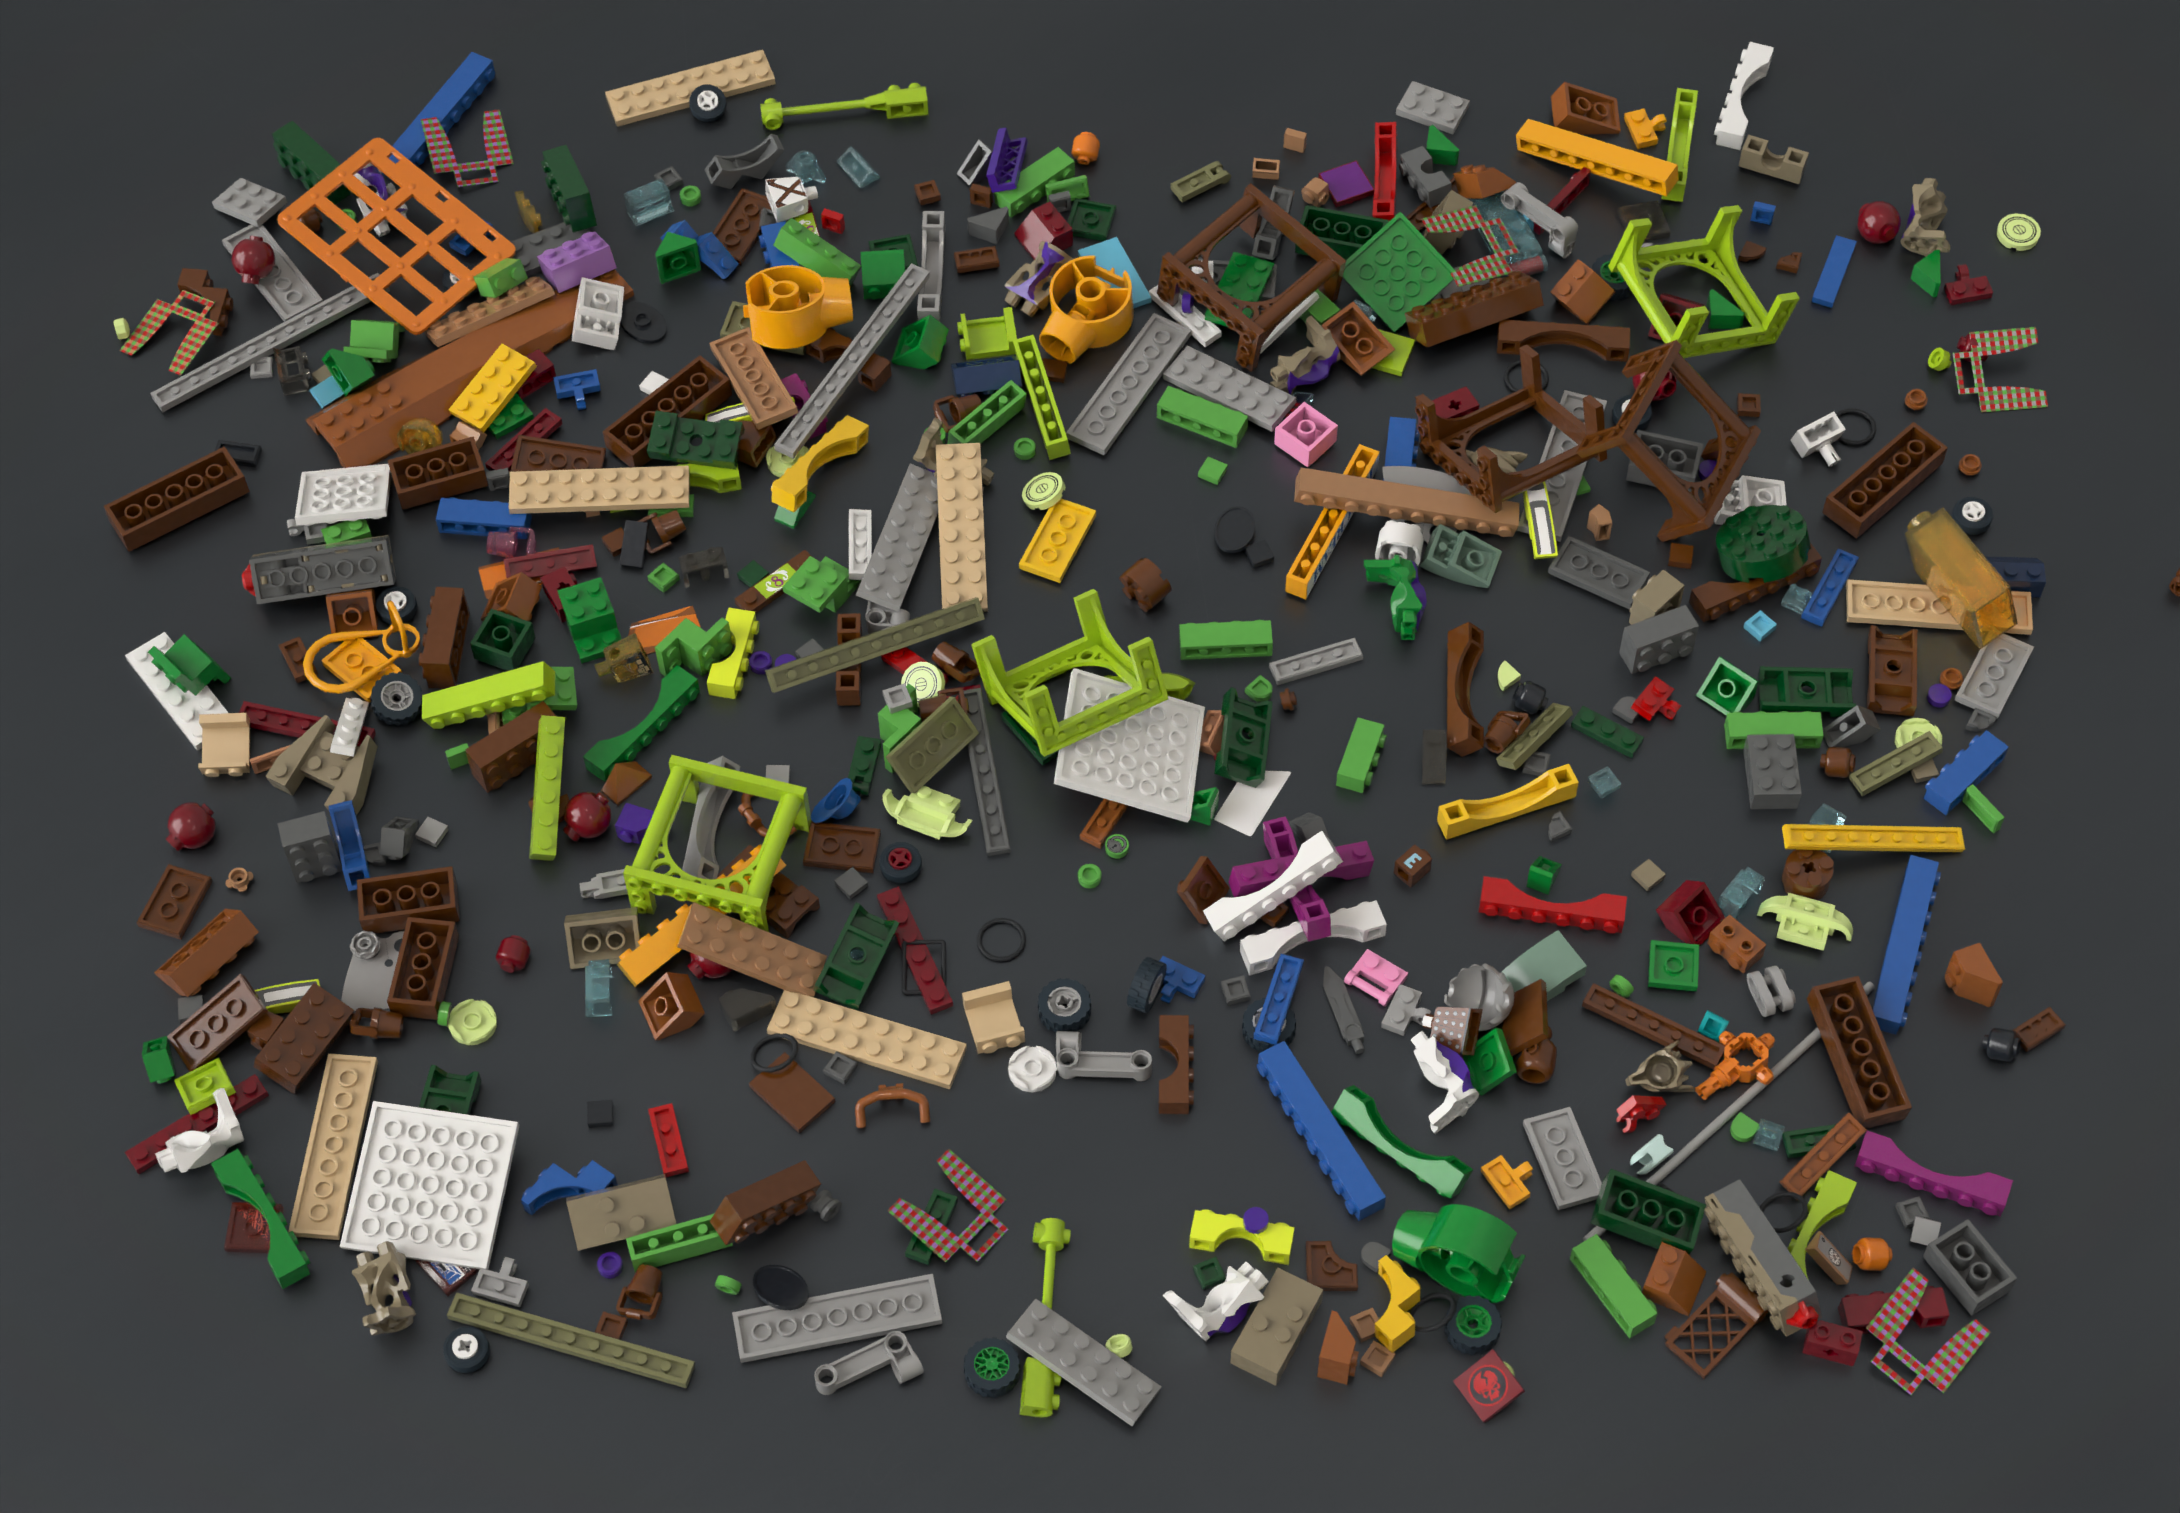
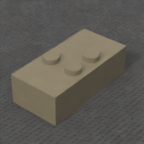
(620, 1212)
(1276, 1326)

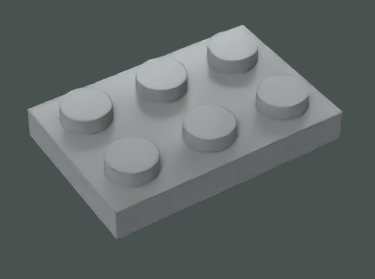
(1433, 107)
(249, 202)

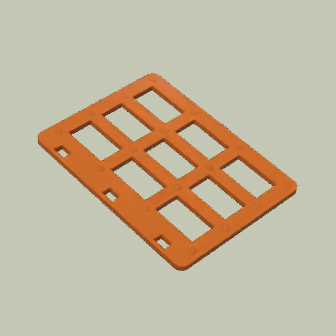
(425, 190)

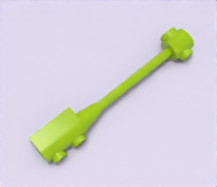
(896, 102)
(1037, 1379)

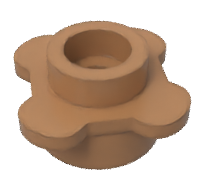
(235, 875)

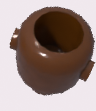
(1537, 1062)

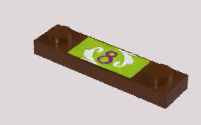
(771, 586)

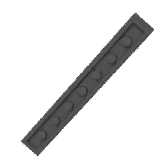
(986, 778)

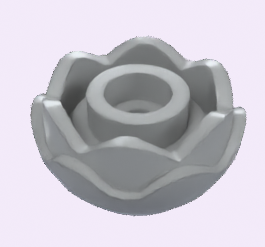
(365, 938)

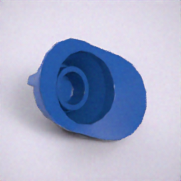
(837, 803)

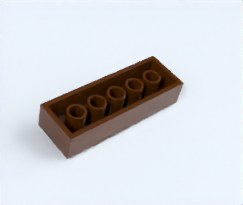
(1474, 308)
(688, 393)
(1884, 480)
(176, 499)
(1859, 1052)

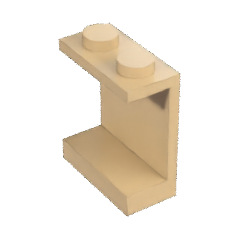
(225, 744)
(993, 1018)

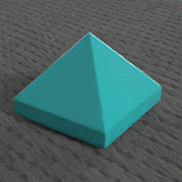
(1713, 1025)

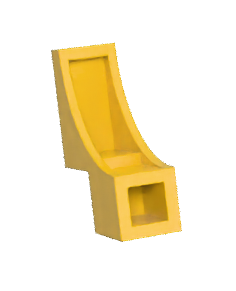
(1397, 1324)

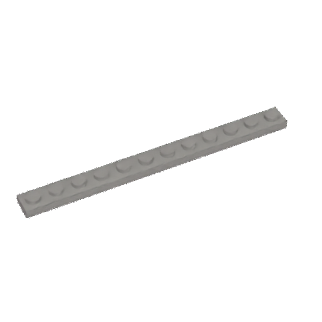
(260, 347)
(852, 361)

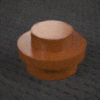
(1916, 399)
(1970, 464)
(1951, 678)

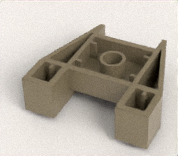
(312, 759)

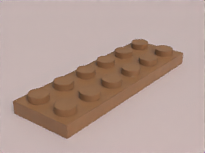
(484, 313)
(753, 378)
(751, 950)

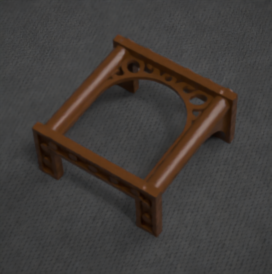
(1248, 215)
(1733, 440)
(1487, 479)

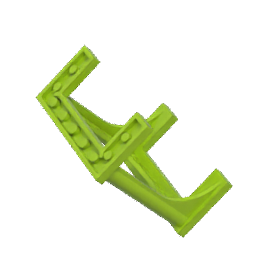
(1720, 253)
(1034, 706)
(684, 786)

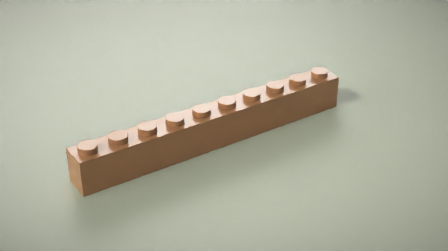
(1404, 502)

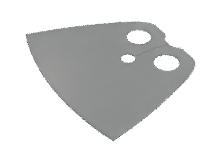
(1423, 478)
(369, 979)

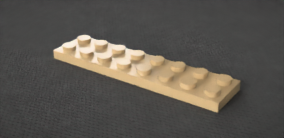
(674, 90)
(599, 489)
(961, 524)
(1916, 606)
(868, 1039)
(333, 1147)

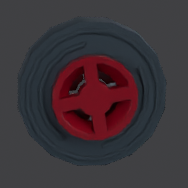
(897, 854)

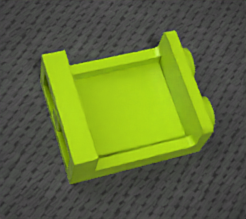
(988, 336)

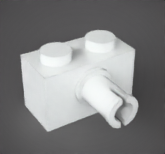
(1819, 437)

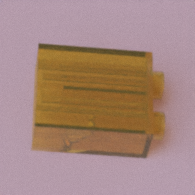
(1960, 577)

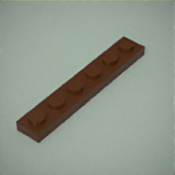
(1653, 1026)

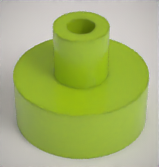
(1939, 359)

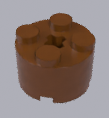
(1145, 584)
(1807, 873)

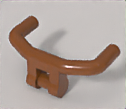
(753, 818)
(888, 1093)

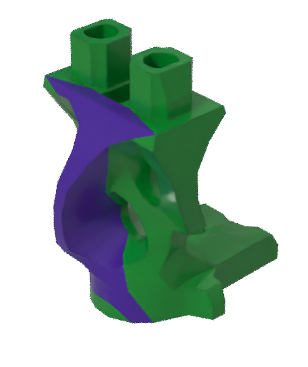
(1408, 597)

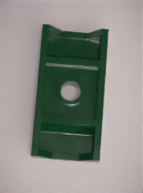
(673, 435)
(1781, 689)
(1239, 757)
(849, 979)
(450, 1091)

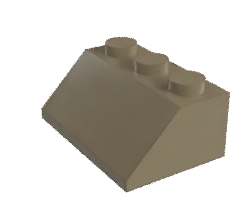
(601, 935)

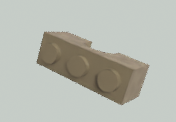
(1758, 158)

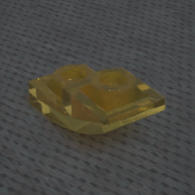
(527, 212)

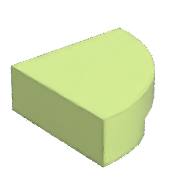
(1507, 676)

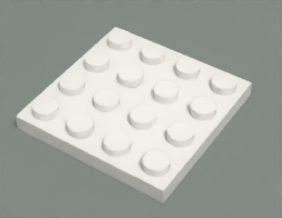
(343, 494)

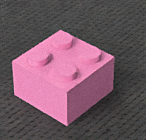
(1306, 434)

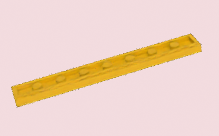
(1873, 838)

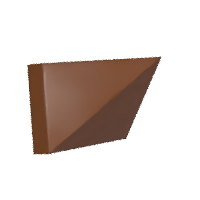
(624, 781)

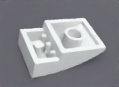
(598, 314)
(1751, 492)

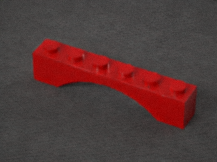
(1385, 170)
(1599, 913)

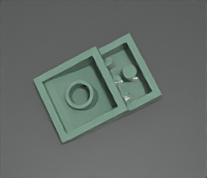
(1460, 557)
(1548, 960)

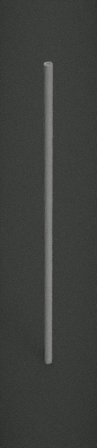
(1725, 1116)

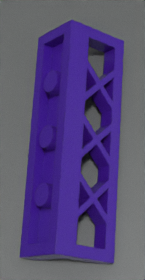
(1001, 162)

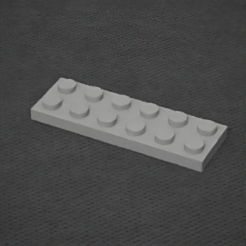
(285, 286)
(1229, 387)
(1083, 1362)

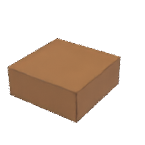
(1295, 140)
(1364, 1324)
(1377, 1358)

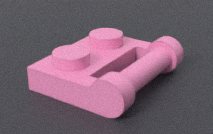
(1378, 971)

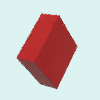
(833, 221)

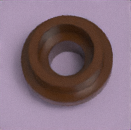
(1288, 699)

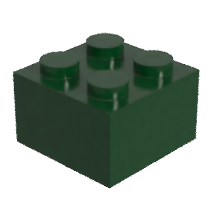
(502, 640)

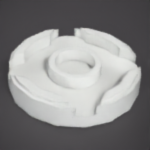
(1032, 1068)

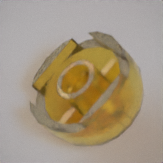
(419, 435)

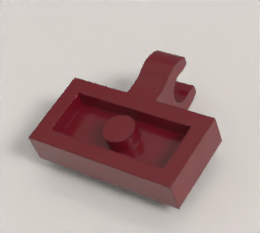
(1967, 289)

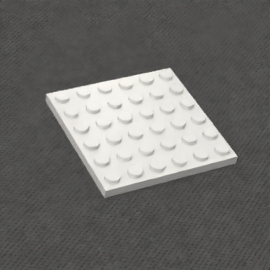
(1138, 761)
(430, 1184)

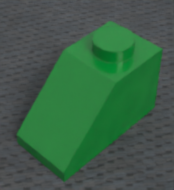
(158, 1060)

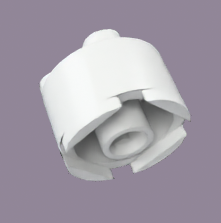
(1401, 540)

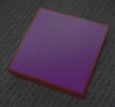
(1347, 183)

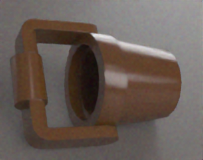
(958, 408)
(667, 526)
(954, 661)
(929, 705)
(1503, 730)
(383, 1023)
(643, 1290)

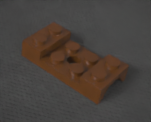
(1892, 690)
(787, 904)

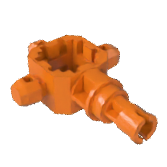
(1729, 1069)

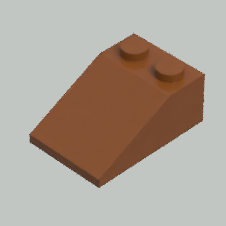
(1584, 111)
(1358, 339)

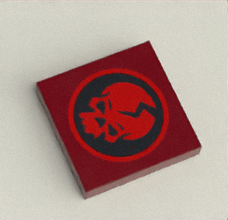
(1489, 1386)

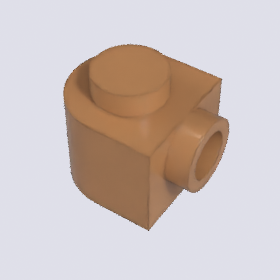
(1316, 192)

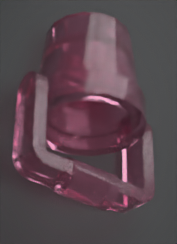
(505, 543)

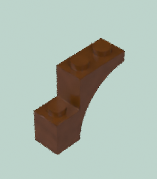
(200, 284)

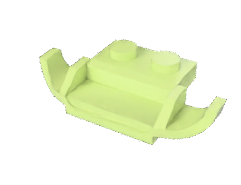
(927, 812)
(1806, 920)

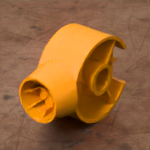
(795, 306)
(1088, 321)

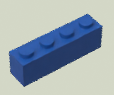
(773, 255)
(1401, 442)
(478, 517)
(1969, 768)

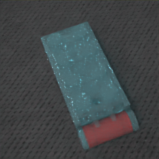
(1530, 256)

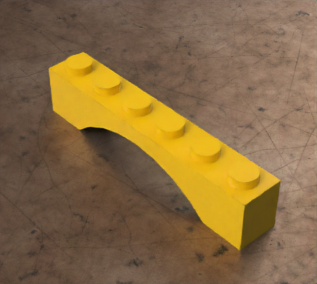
(844, 439)
(1469, 815)

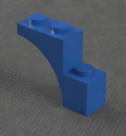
(709, 249)
(349, 843)
(557, 1183)

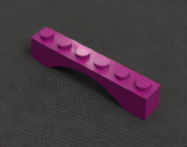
(1255, 876)
(1306, 903)
(1982, 1191)

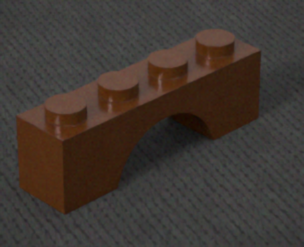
(833, 345)
(849, 679)
(1174, 1090)

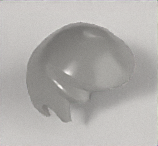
(1482, 989)

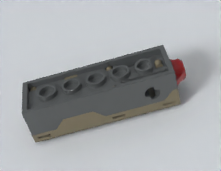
(320, 569)
(1762, 1259)

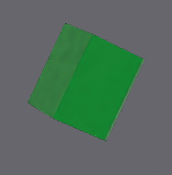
(677, 257)
(1728, 688)

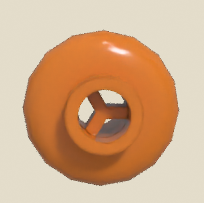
(1085, 148)
(1872, 1254)

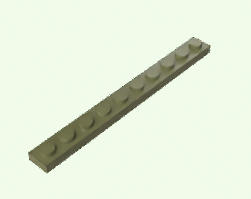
(874, 644)
(571, 1340)

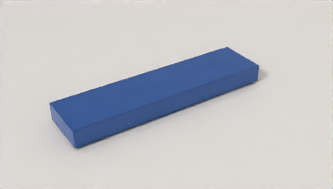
(1834, 271)
(1830, 587)
(1278, 999)

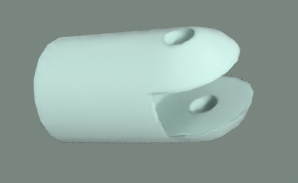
(1651, 1154)

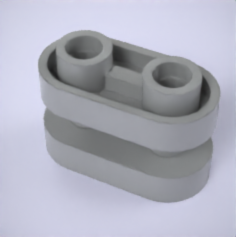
(1776, 981)

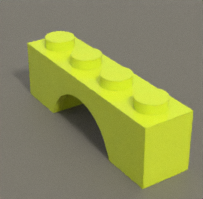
(726, 676)
(1213, 1229)

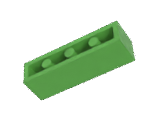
(1032, 180)
(815, 252)
(989, 415)
(1202, 416)
(1225, 639)
(1804, 725)
(675, 1243)
(1613, 1285)

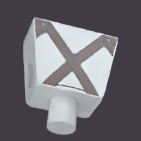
(788, 197)

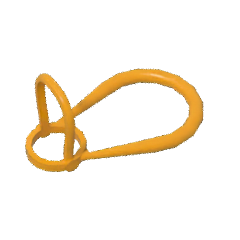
(397, 625)

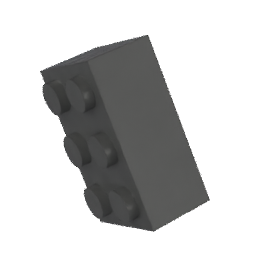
(1677, 454)
(1658, 639)
(1772, 771)
(310, 847)
(1969, 1267)

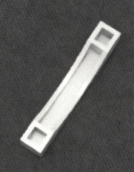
(1753, 68)
(1312, 861)
(1356, 923)

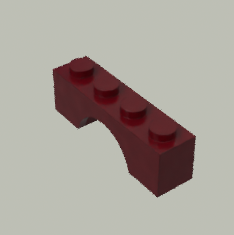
(1859, 1311)

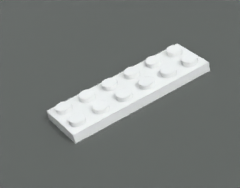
(181, 706)

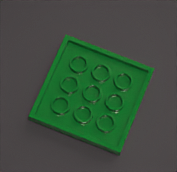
(1397, 271)

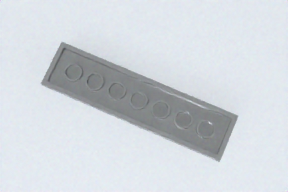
(1128, 384)
(1563, 487)
(901, 540)
(838, 1318)

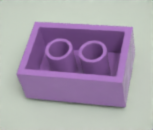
(576, 259)

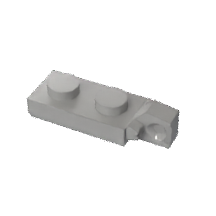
(604, 885)

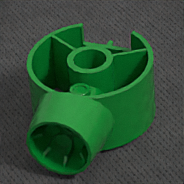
(1459, 1249)

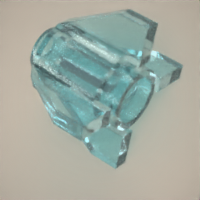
(805, 167)

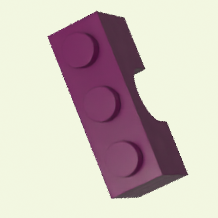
(799, 391)

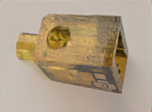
(625, 660)

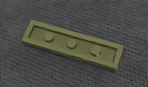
(1534, 736)
(1896, 763)

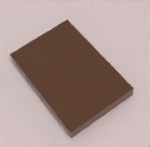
(842, 847)
(174, 901)
(1528, 1018)
(792, 1093)

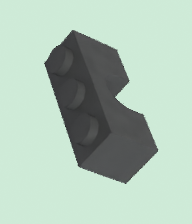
(1418, 168)

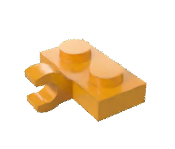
(1643, 129)
(1508, 1181)

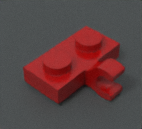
(1655, 699)
(1639, 1108)

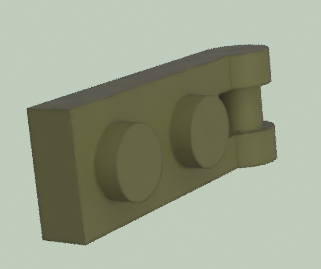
(1200, 181)

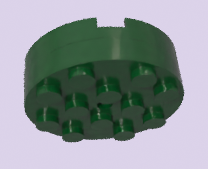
(1763, 543)

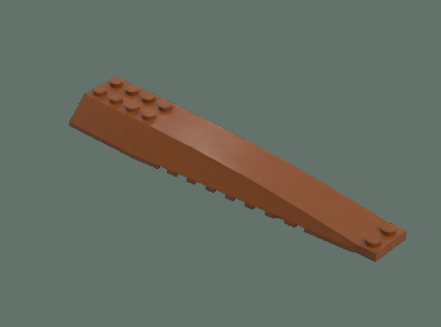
(367, 421)

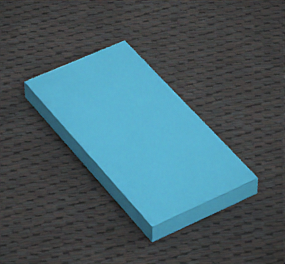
(1111, 255)

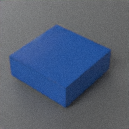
(1763, 213)

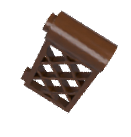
(1735, 1297)

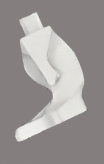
(200, 1148)

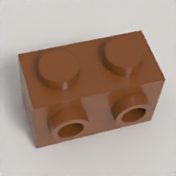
(1736, 944)

